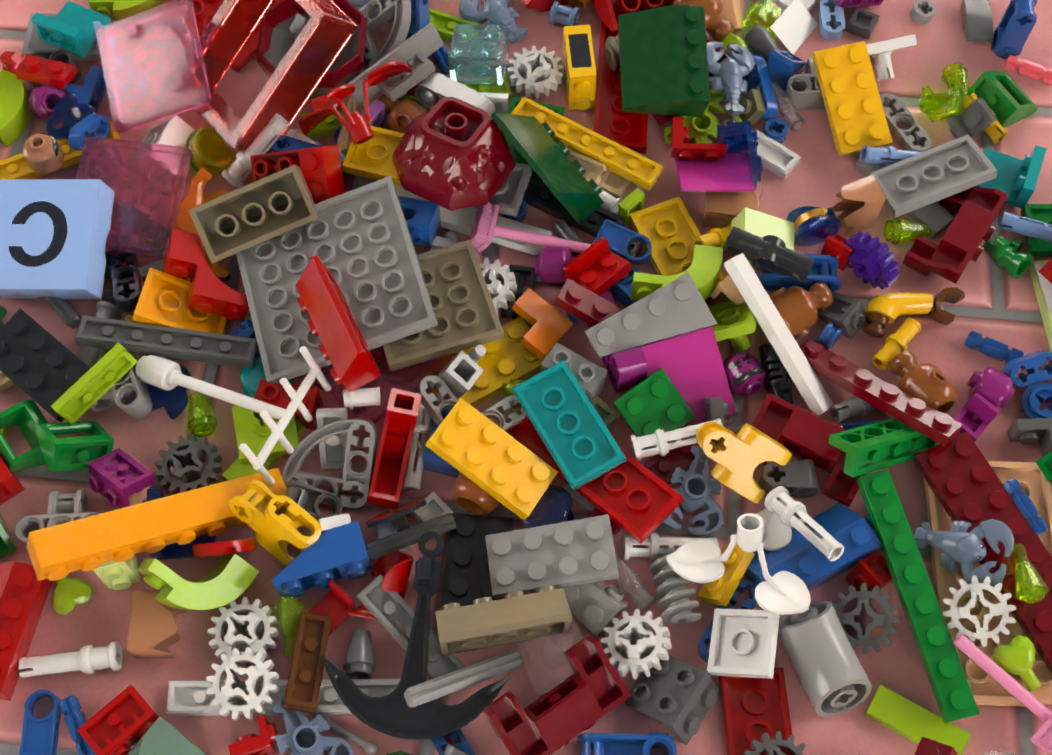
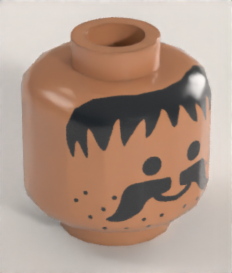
(43, 153)

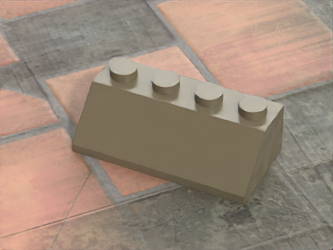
(254, 213)
(503, 620)

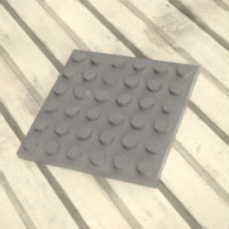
(370, 256)

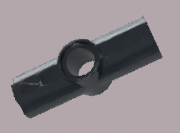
(769, 254)

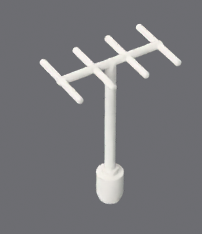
(167, 375)

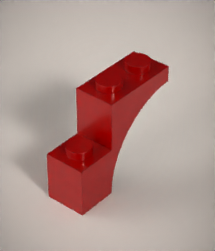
(206, 292)
(394, 448)

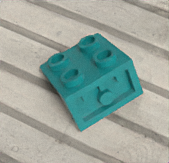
(70, 28)
(1015, 175)

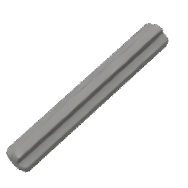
(462, 678)

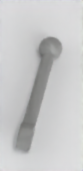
(369, 747)

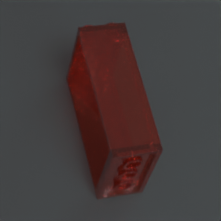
(292, 79)

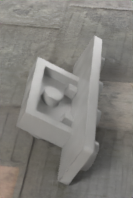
(413, 53)

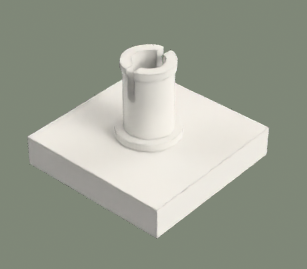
(881, 53)
(743, 643)

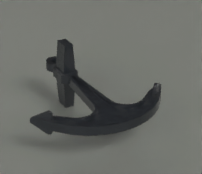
(391, 713)

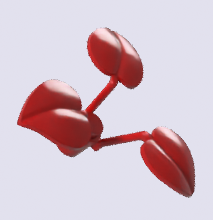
(355, 123)

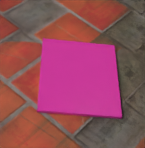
(725, 175)
(693, 367)

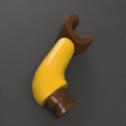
(888, 306)

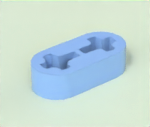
(826, 18)

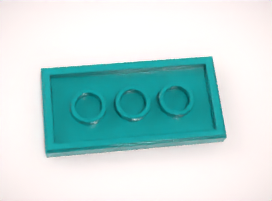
(569, 425)

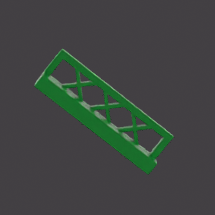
(879, 445)

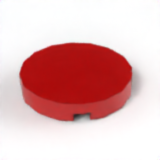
(224, 547)

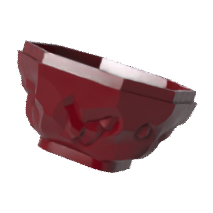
(453, 155)

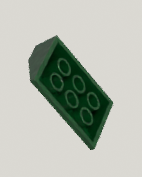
(664, 61)
(551, 163)

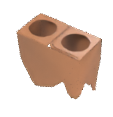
(857, 194)
(723, 207)
(151, 626)

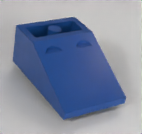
(334, 556)

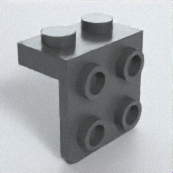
(675, 697)

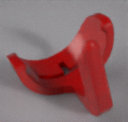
(395, 571)

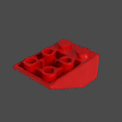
(319, 167)

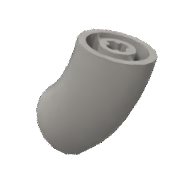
(824, 659)

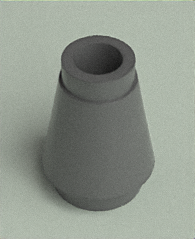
(761, 41)
(359, 657)

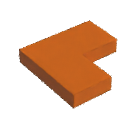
(546, 323)

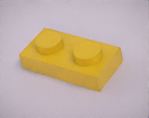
(721, 590)

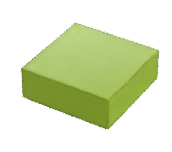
(631, 204)

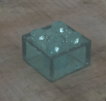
(478, 54)

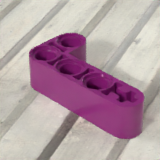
(624, 367)

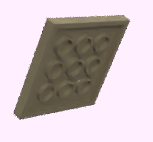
(460, 306)

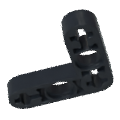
(117, 272)

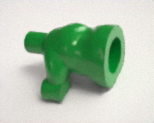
(1007, 256)

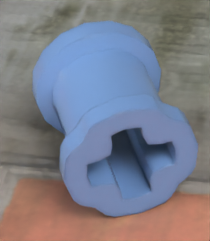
(557, 10)

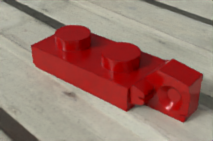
(38, 69)

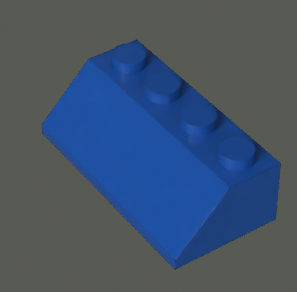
(808, 562)

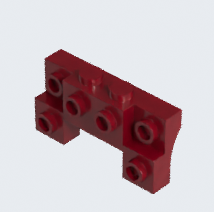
(961, 243)
(808, 438)
(565, 709)

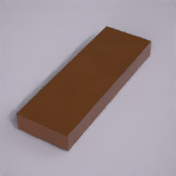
(306, 665)

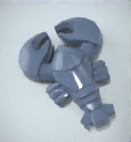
(495, 13)
(729, 74)
(695, 491)
(968, 547)
(304, 736)

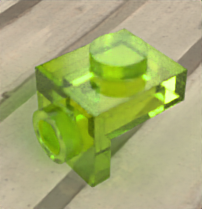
(763, 13)
(942, 104)

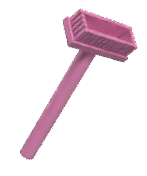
(485, 228)
(1043, 736)

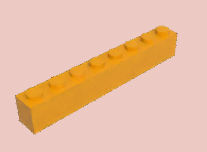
(139, 528)

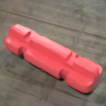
(1029, 69)

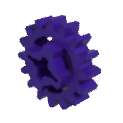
(872, 260)

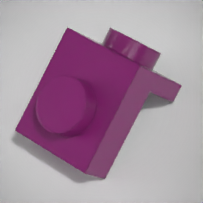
(976, 416)

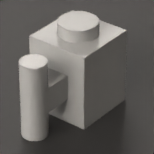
(462, 371)

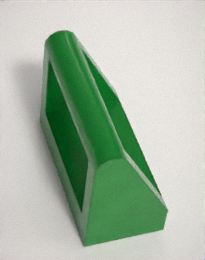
(999, 99)
(26, 417)
(73, 452)

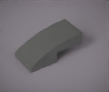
(978, 20)

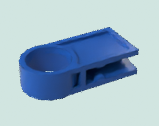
(619, 240)
(41, 734)

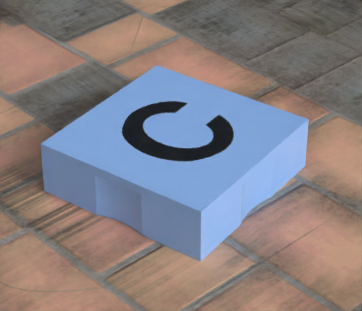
(53, 237)

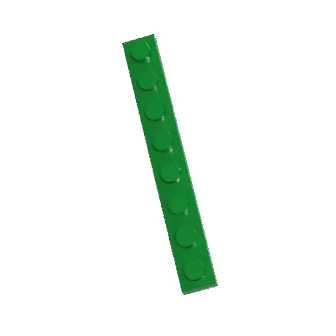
(917, 597)

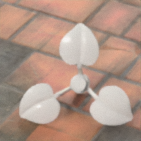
(702, 562)

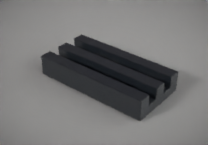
(523, 270)

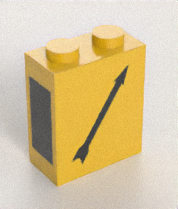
(579, 67)

